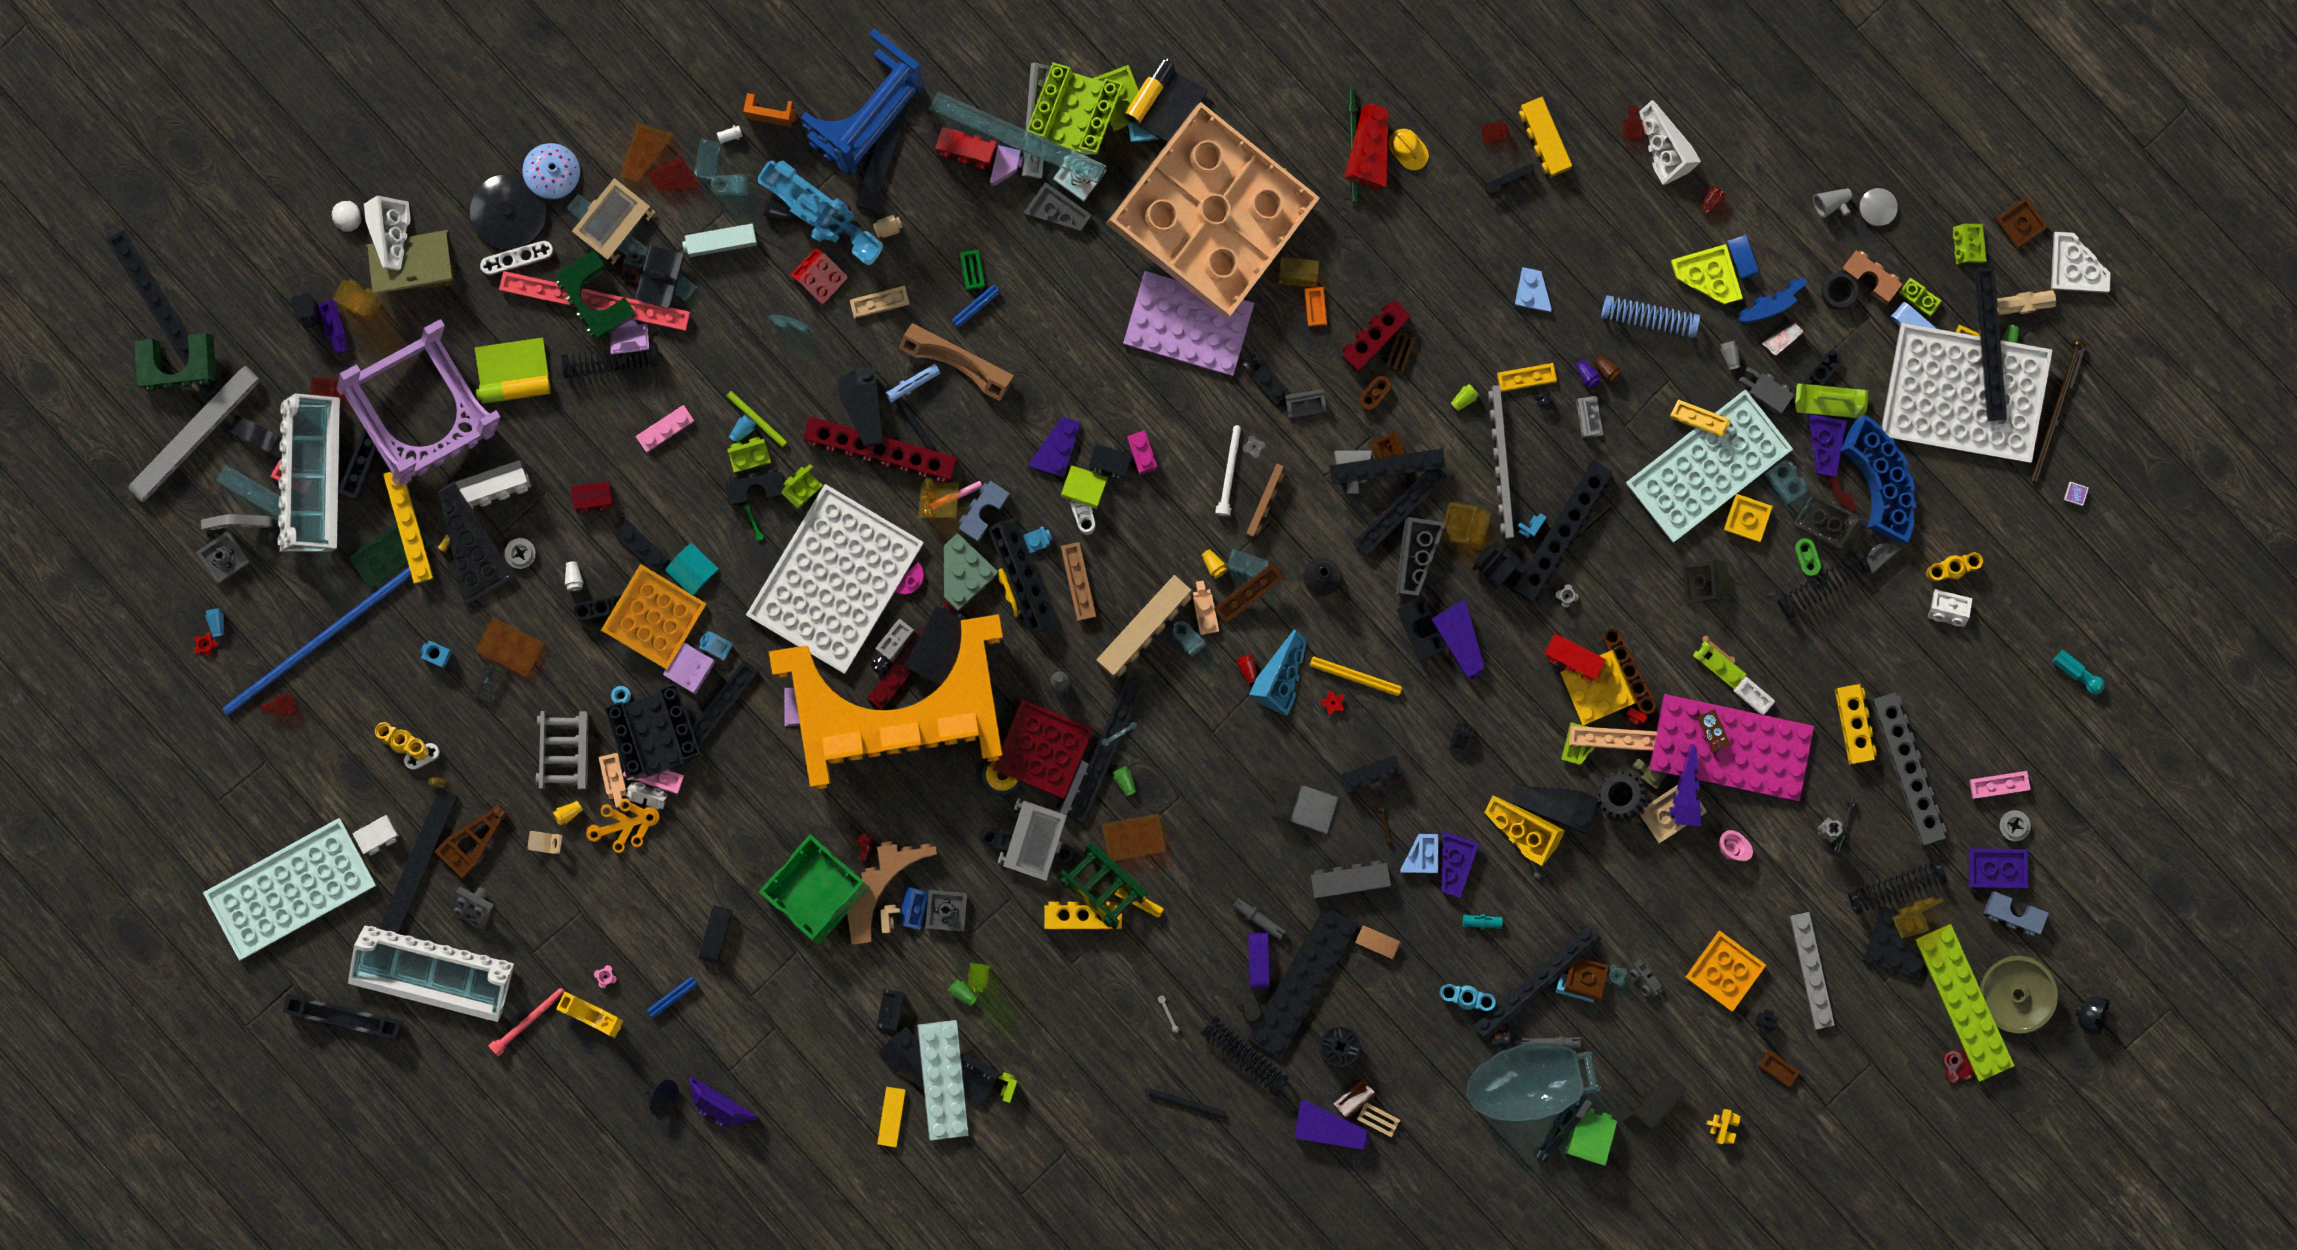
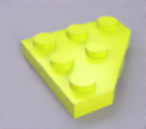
(1709, 273)

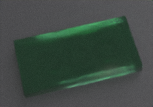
(383, 556)

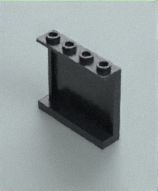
(940, 645)

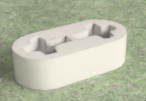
(422, 763)

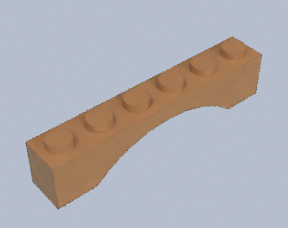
(987, 376)

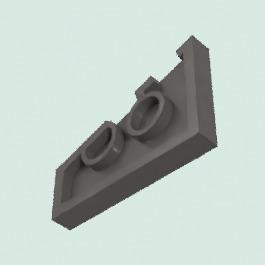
(1057, 208)

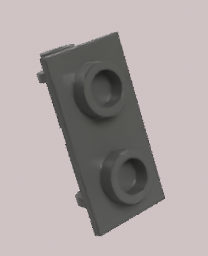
(1649, 986)

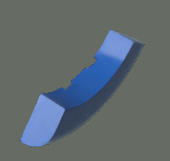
(1887, 479)

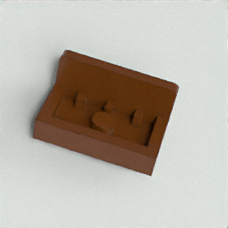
(1387, 446)

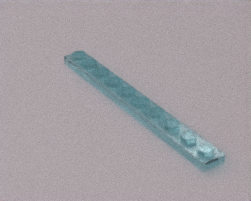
(1018, 137)

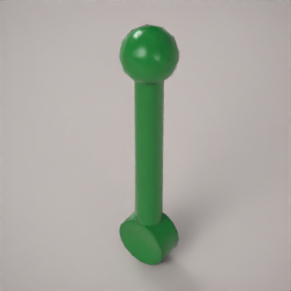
(759, 536)

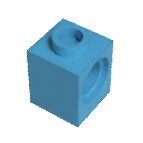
(443, 657)

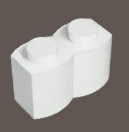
(375, 835)

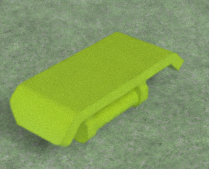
(1831, 401)

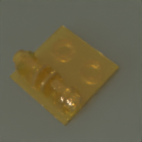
(938, 499)

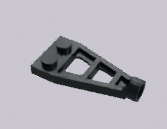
(1553, 1140)

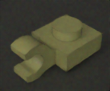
(1651, 777)

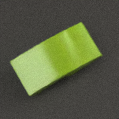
(1920, 297)

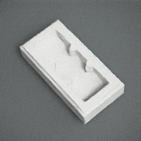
(1754, 696)

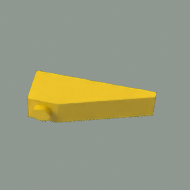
(1529, 832)

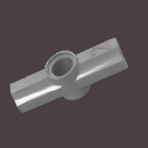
(1829, 829)

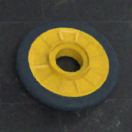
(997, 786)

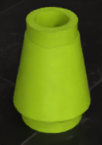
(1464, 397)

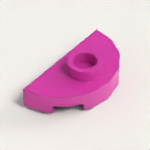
(911, 581)

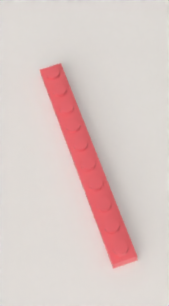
(594, 300)

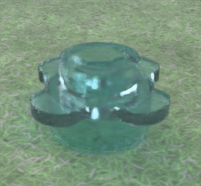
(1621, 975)

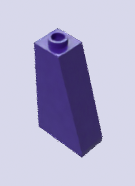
(1460, 639)
(1324, 1127)

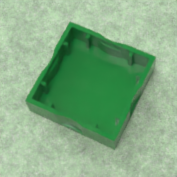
(814, 889)

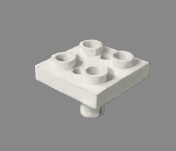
(1081, 188)

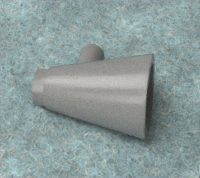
(1828, 202)

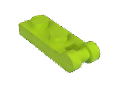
(1720, 665)

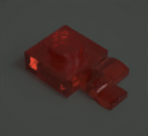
(1632, 127)
(282, 704)

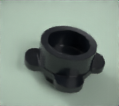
(879, 665)

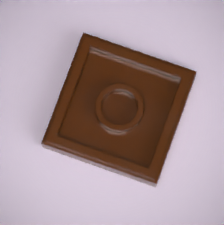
(2021, 223)
(1587, 979)

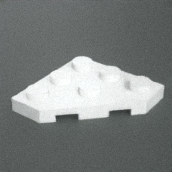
(2076, 266)

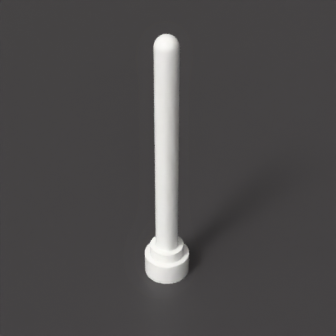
(1223, 508)

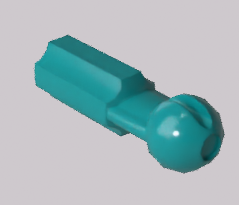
(2077, 671)

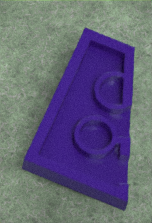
(1827, 442)
(1057, 448)
(1457, 863)

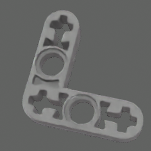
(231, 520)

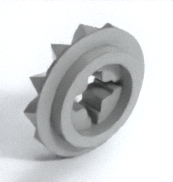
(511, 551)
(2023, 821)

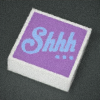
(2076, 494)

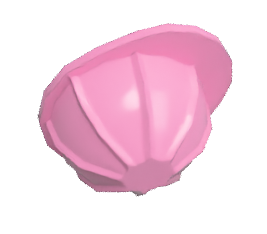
(1735, 846)

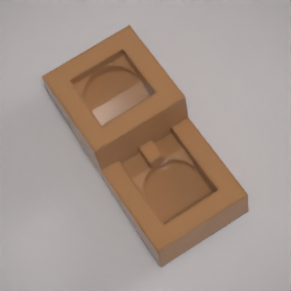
(1378, 942)

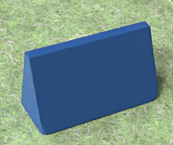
(913, 908)

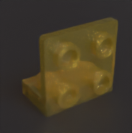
(1911, 920)

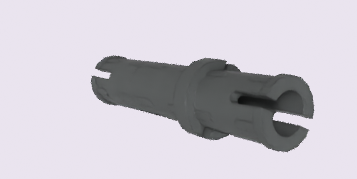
(1259, 919)
(1573, 1043)

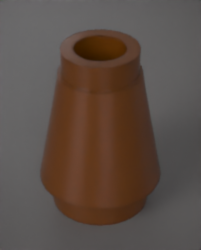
(1607, 368)

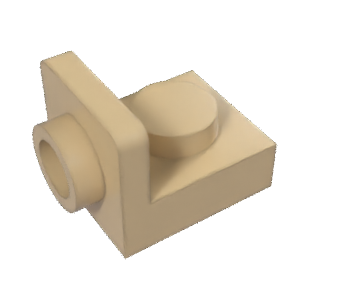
(886, 921)

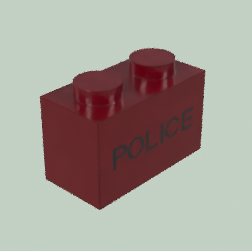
(592, 497)

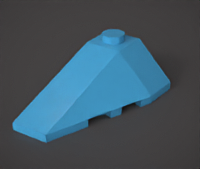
(1277, 680)

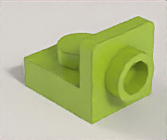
(1008, 1090)

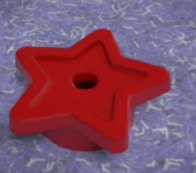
(200, 644)
(1332, 697)

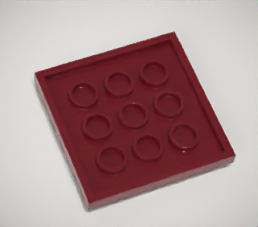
(1043, 749)

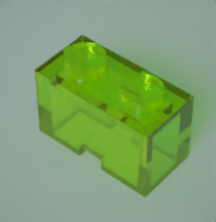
(978, 977)

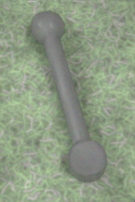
(1175, 1029)

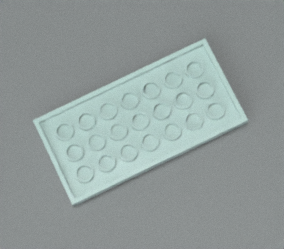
(1708, 469)
(289, 889)

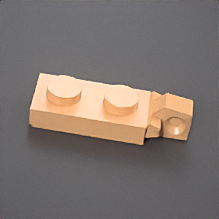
(1205, 610)
(613, 777)

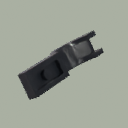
(258, 436)

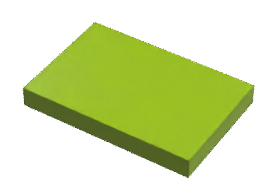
(1126, 95)

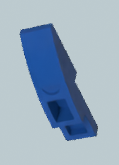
(1767, 308)

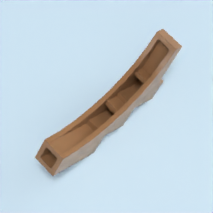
(891, 863)

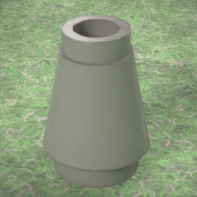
(1731, 354)

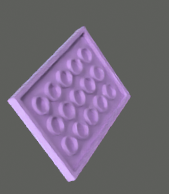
(1184, 328)

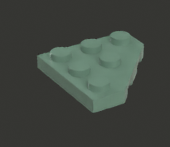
(964, 572)

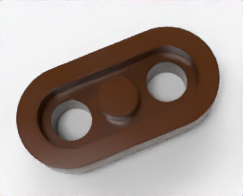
(1374, 393)

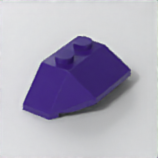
(717, 1105)

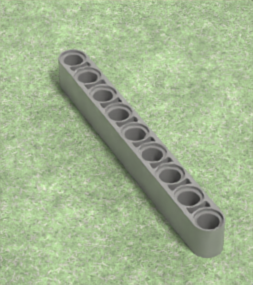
(193, 434)

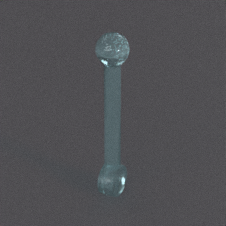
(1105, 742)

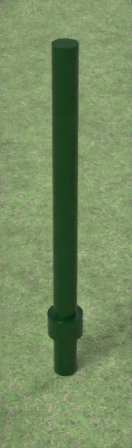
(1352, 109)

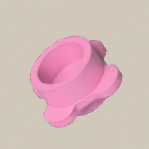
(600, 976)

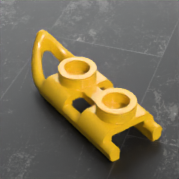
(1009, 593)

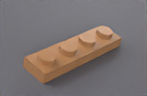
(1263, 509)
(1078, 581)

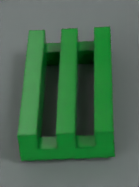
(975, 285)

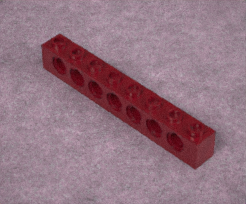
(943, 474)

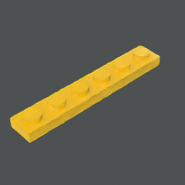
(409, 530)

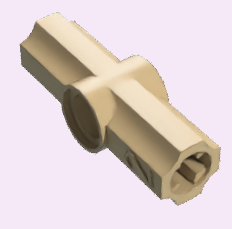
(2026, 302)

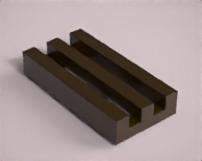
(1395, 367)

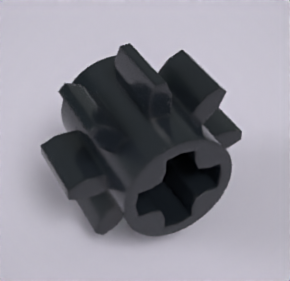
(1766, 1021)

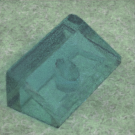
(706, 159)

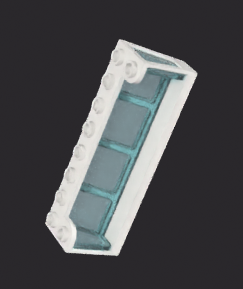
(309, 473)
(430, 973)

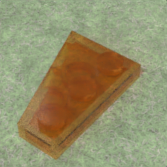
(643, 151)

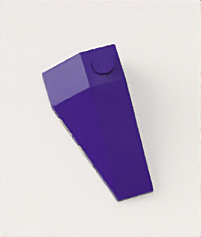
(1686, 804)

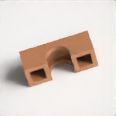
(1886, 284)

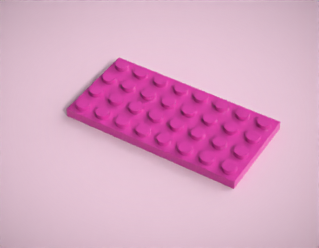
(1763, 752)

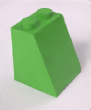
(1592, 1137)

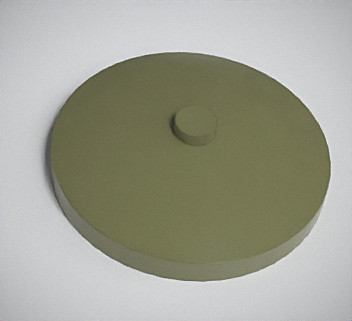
(2020, 993)

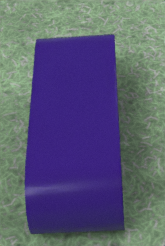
(1258, 960)

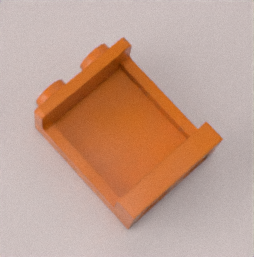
(767, 115)

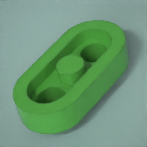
(1807, 557)

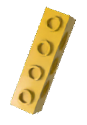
(1857, 694)
(1053, 922)

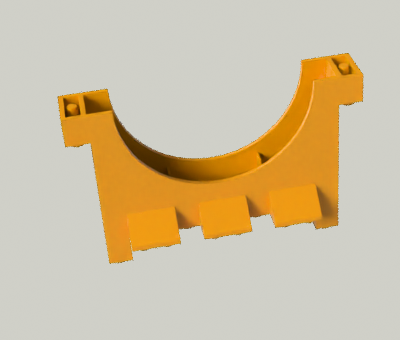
(842, 730)

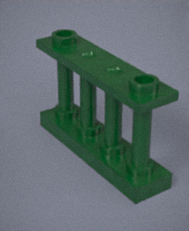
(1107, 867)

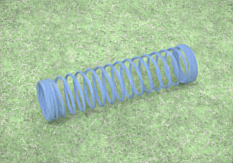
(1694, 323)

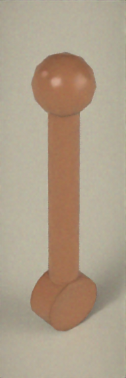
(1708, 640)

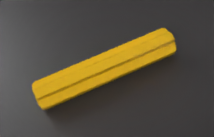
(1147, 905)

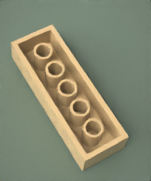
(1144, 626)

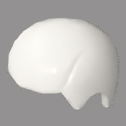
(346, 216)

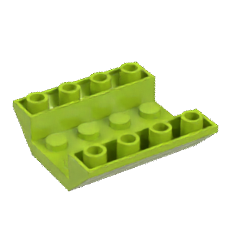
(1074, 109)

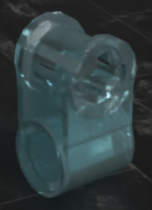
(734, 185)
(1190, 641)

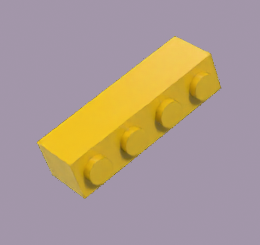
(1545, 136)

